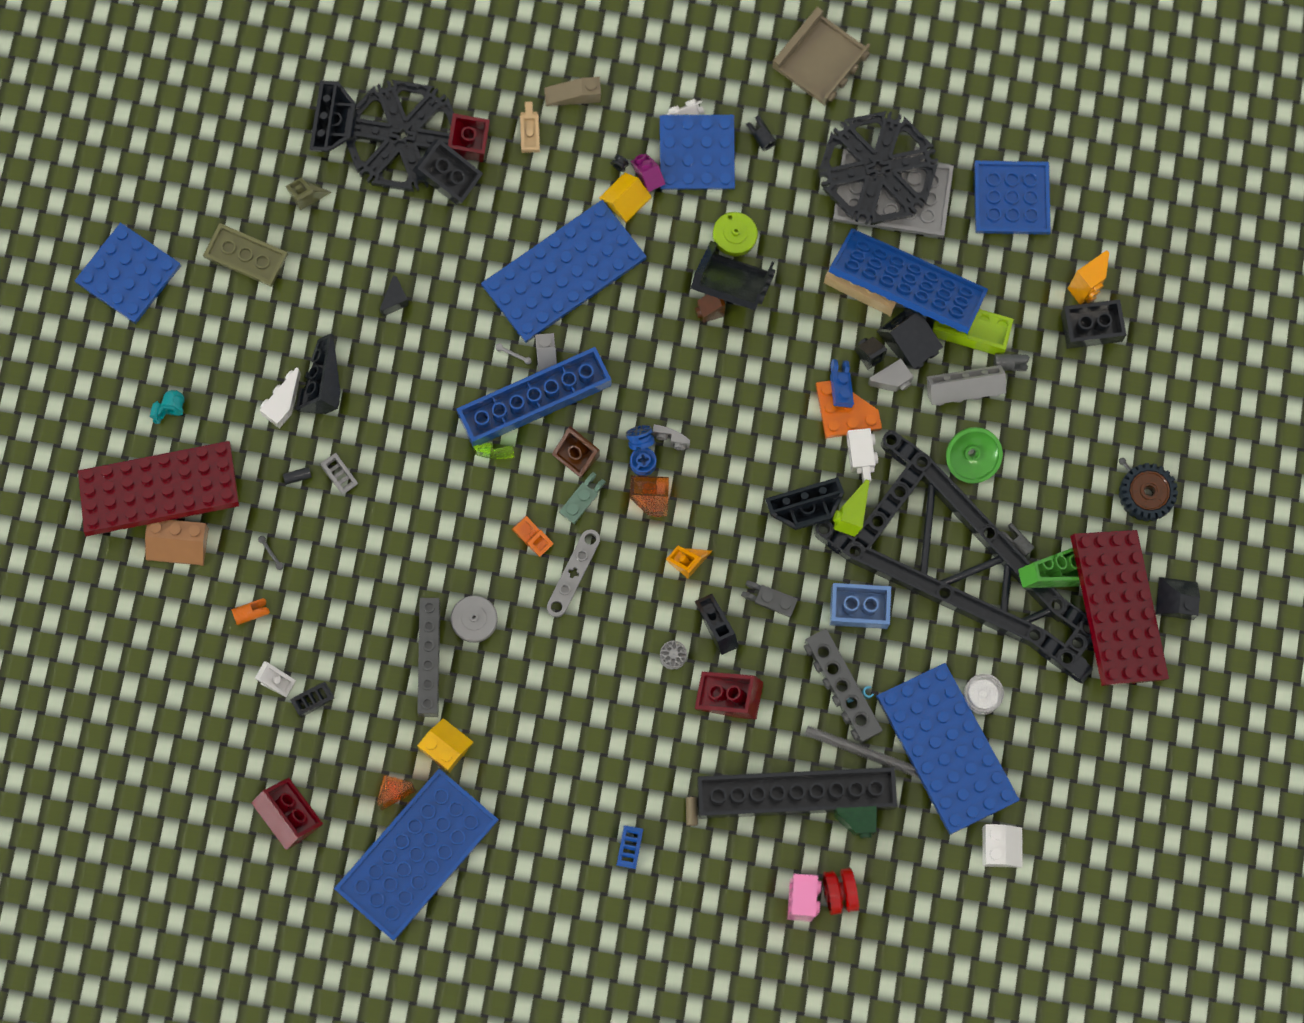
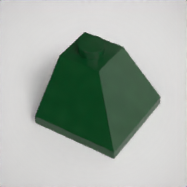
(858, 820)

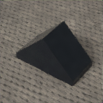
(394, 298)

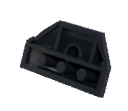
(332, 117)
(807, 504)

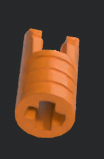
(250, 611)

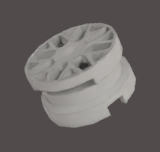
(673, 655)

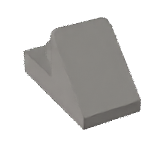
(545, 350)

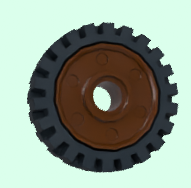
(1151, 478)

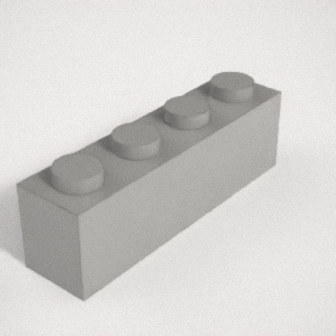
(966, 385)

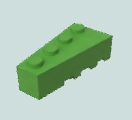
(1053, 571)

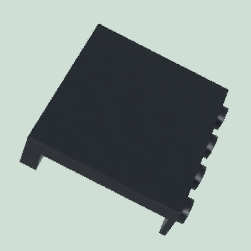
(732, 279)

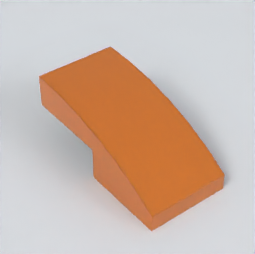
(532, 536)

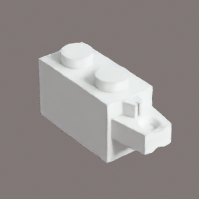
(861, 452)

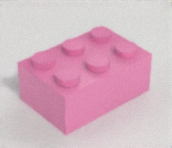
(803, 897)

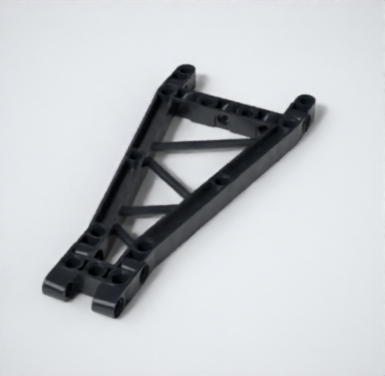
(959, 601)

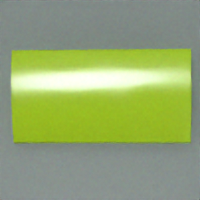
(987, 333)

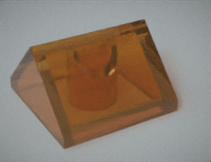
(393, 790)

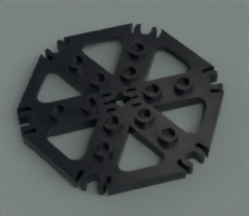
(397, 123)
(882, 155)

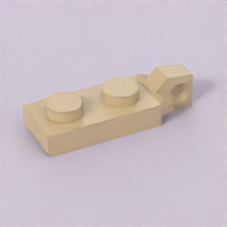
(529, 130)

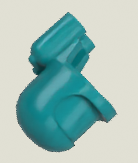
(171, 404)

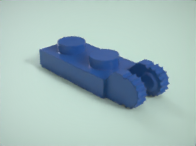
(841, 385)

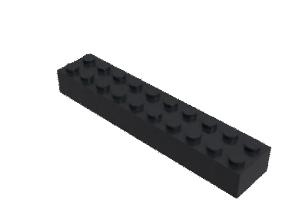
(795, 792)

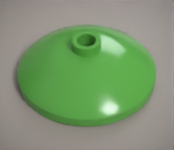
(980, 464)

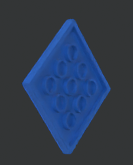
(697, 152)
(1012, 197)
(127, 273)

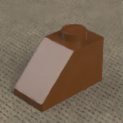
(710, 308)

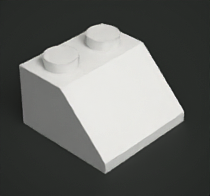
(1002, 846)

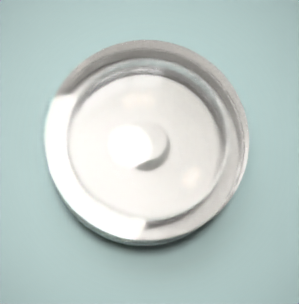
(983, 694)

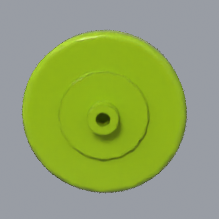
(735, 234)

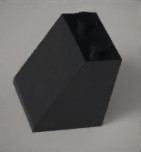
(910, 338)

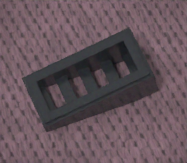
(302, 712)

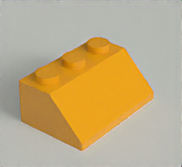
(1089, 279)

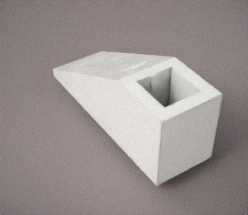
(281, 403)

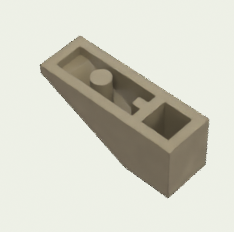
(574, 92)

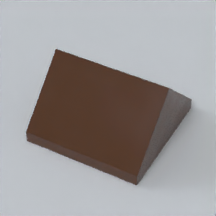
(576, 452)

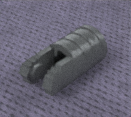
(1012, 362)
(1021, 542)

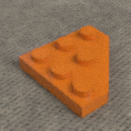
(839, 420)

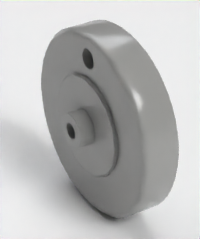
(474, 619)

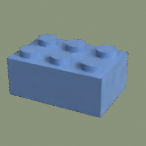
(860, 605)

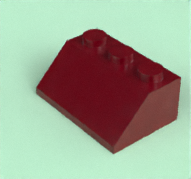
(287, 813)

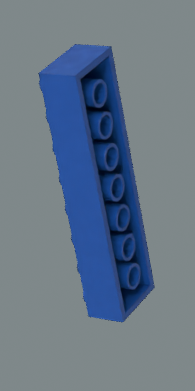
(534, 397)

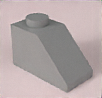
(892, 377)

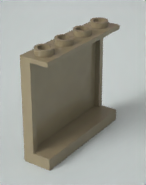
(820, 57)

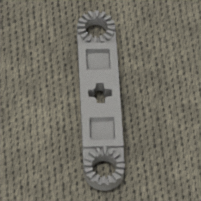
(566, 585)

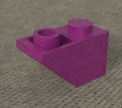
(648, 172)

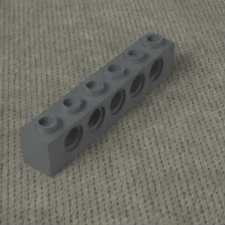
(823, 640)
(429, 657)

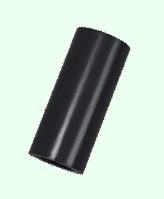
(297, 475)

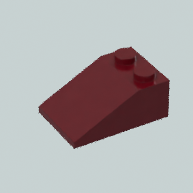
(729, 694)

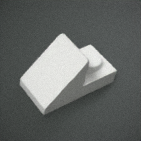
(275, 679)

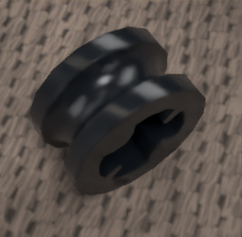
(619, 163)

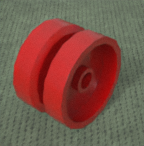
(841, 890)

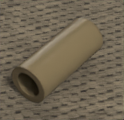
(691, 811)

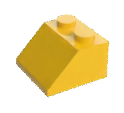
(445, 745)

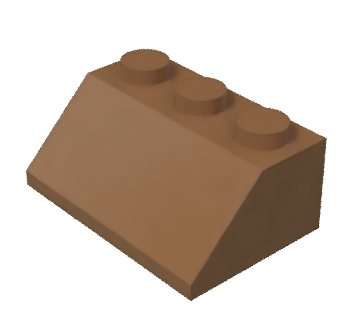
(176, 542)

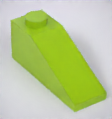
(851, 514)

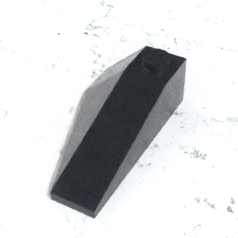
(322, 386)

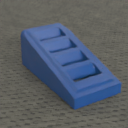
(628, 829)

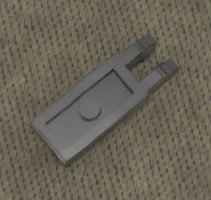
(771, 599)

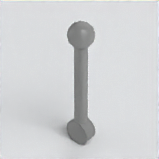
(499, 347)

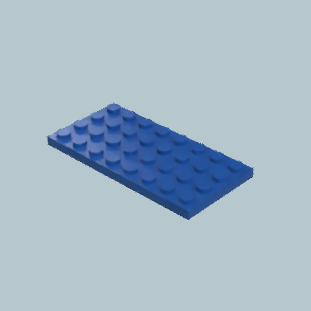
(563, 271)
(908, 280)
(947, 748)
(416, 854)

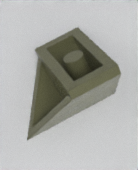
(305, 192)

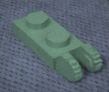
(581, 499)

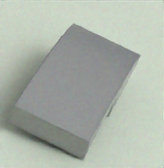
(678, 440)

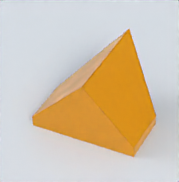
(687, 559)

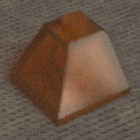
(650, 494)

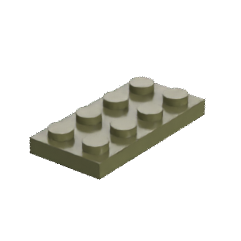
(245, 255)

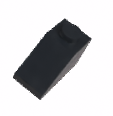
(871, 352)

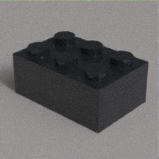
(447, 171)
(1093, 324)

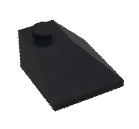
(1177, 598)

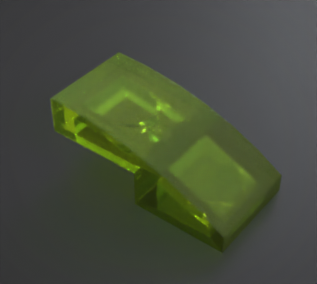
(487, 451)

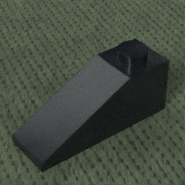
(717, 624)

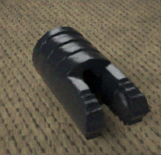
(762, 135)

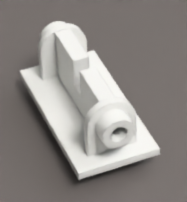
(691, 108)

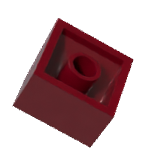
(469, 136)

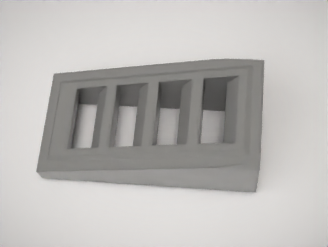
(335, 457)

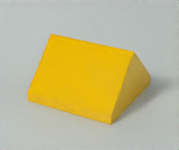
(626, 196)

